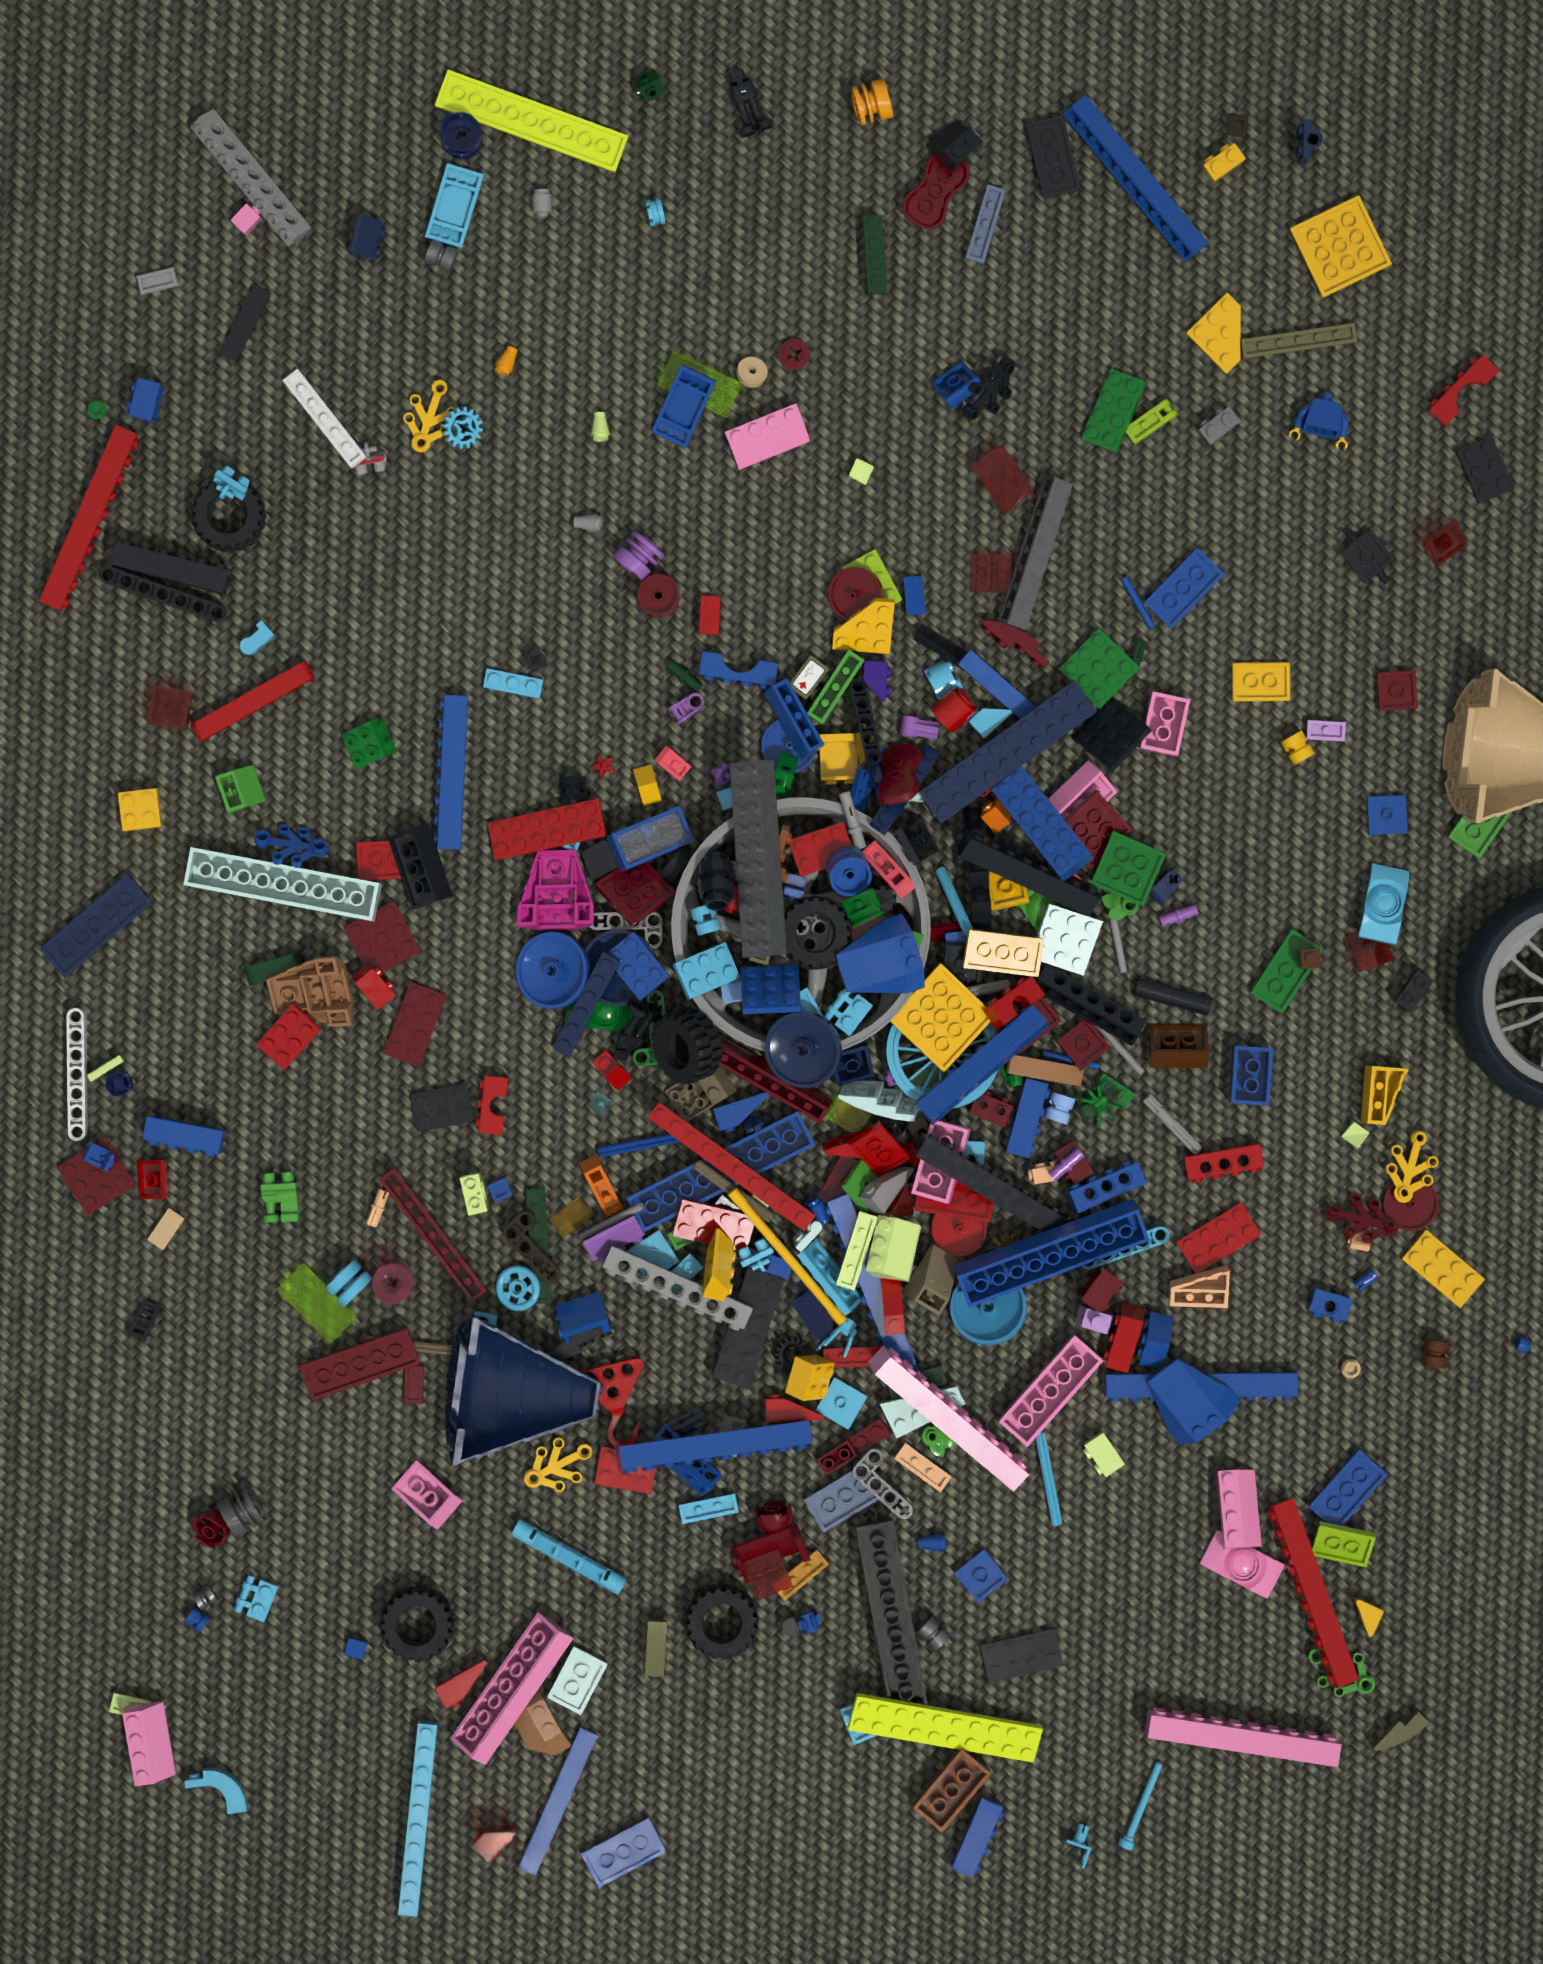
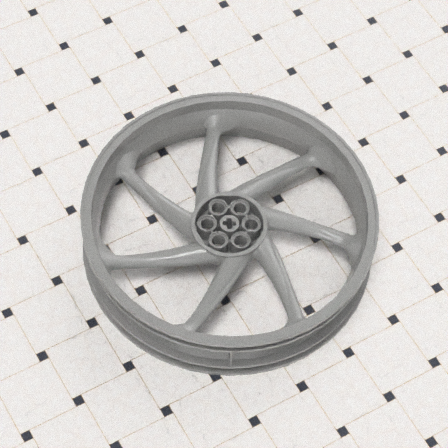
(686, 899)

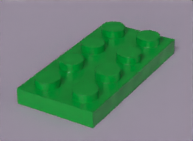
(1113, 410)
(1282, 975)

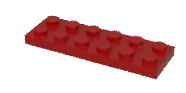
(547, 829)

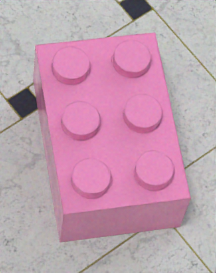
(1167, 720)

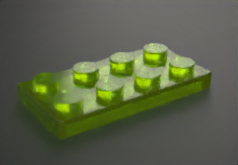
(723, 393)
(308, 1296)

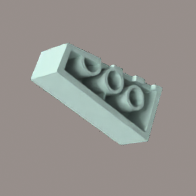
(905, 1418)

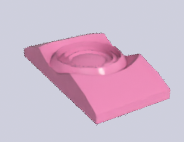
(1243, 1565)

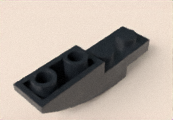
(572, 1350)

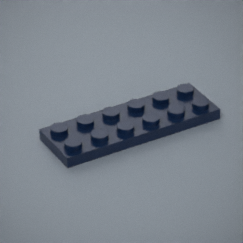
(96, 925)

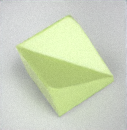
(861, 471)
(1355, 1134)

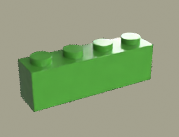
(835, 687)

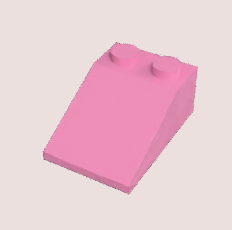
(426, 1495)

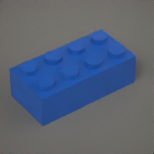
(184, 1134)

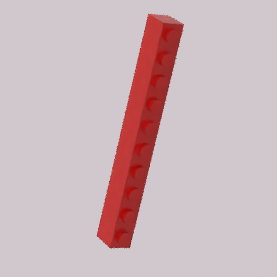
(89, 518)
(731, 1166)
(1313, 1593)

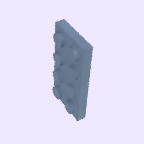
(841, 1499)

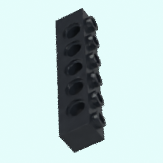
(1090, 1005)

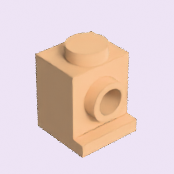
(1040, 1173)

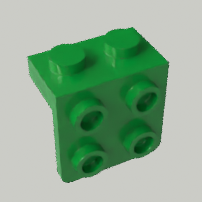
(369, 743)

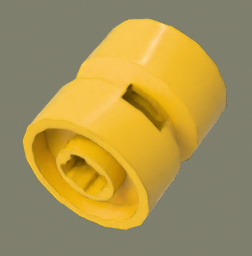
(1297, 747)

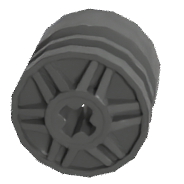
(243, 1510)

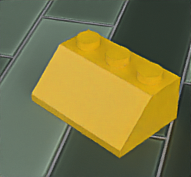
(718, 1267)

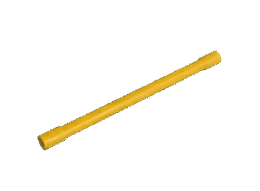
(741, 1202)

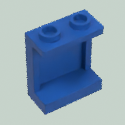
(581, 1315)

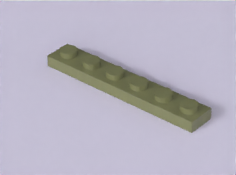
(1298, 341)

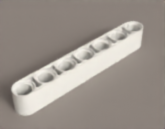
(72, 1083)

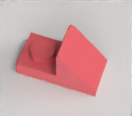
(672, 763)

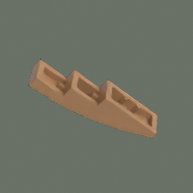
(1045, 1070)

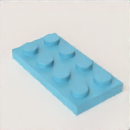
(826, 1272)

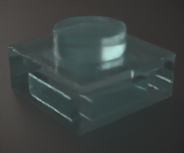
(601, 1104)

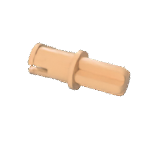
(377, 1207)

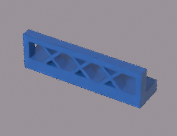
(691, 1475)

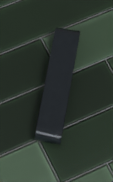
(860, 732)

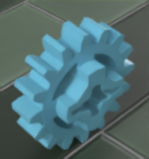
(465, 421)

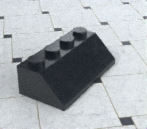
(420, 866)

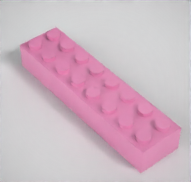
(511, 1688)

